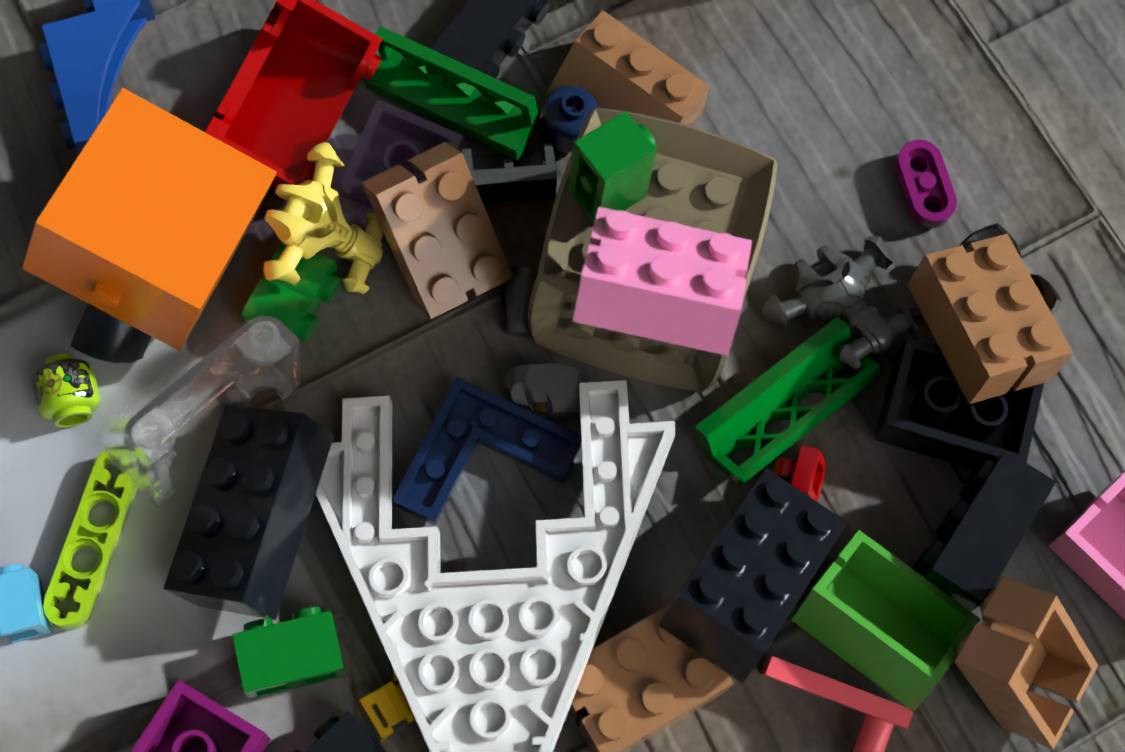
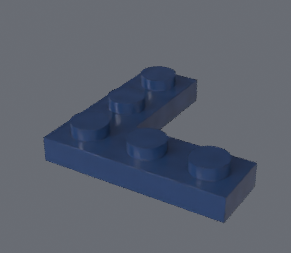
(476, 417)

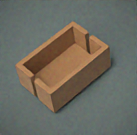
(438, 229)
(988, 318)
(1024, 644)
(642, 686)

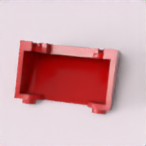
(294, 86)

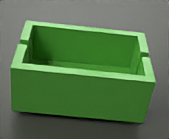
(886, 620)

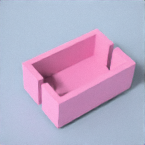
(663, 281)
(1096, 544)

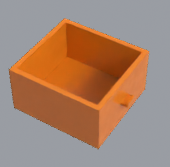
(148, 219)

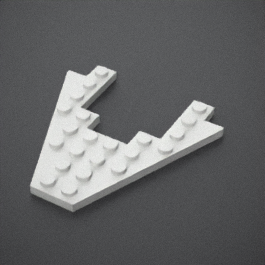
(500, 650)

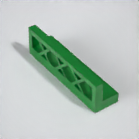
(454, 94)
(778, 397)

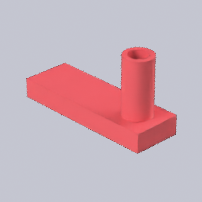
(879, 712)

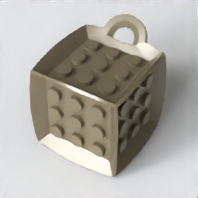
(693, 182)

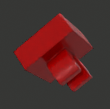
(805, 473)

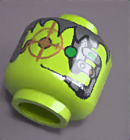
(66, 390)

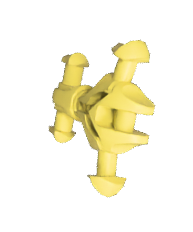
(316, 221)

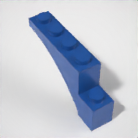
(88, 59)

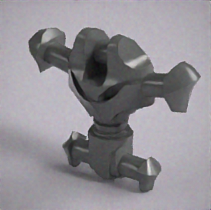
(838, 291)

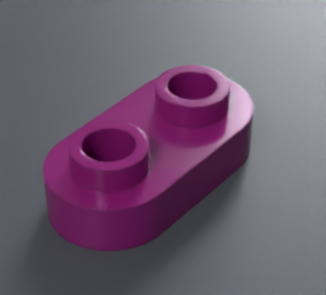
(928, 186)

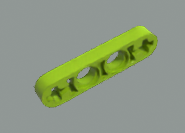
(86, 535)

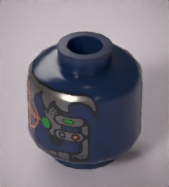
(564, 116)

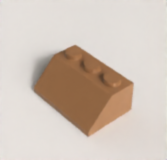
(630, 74)

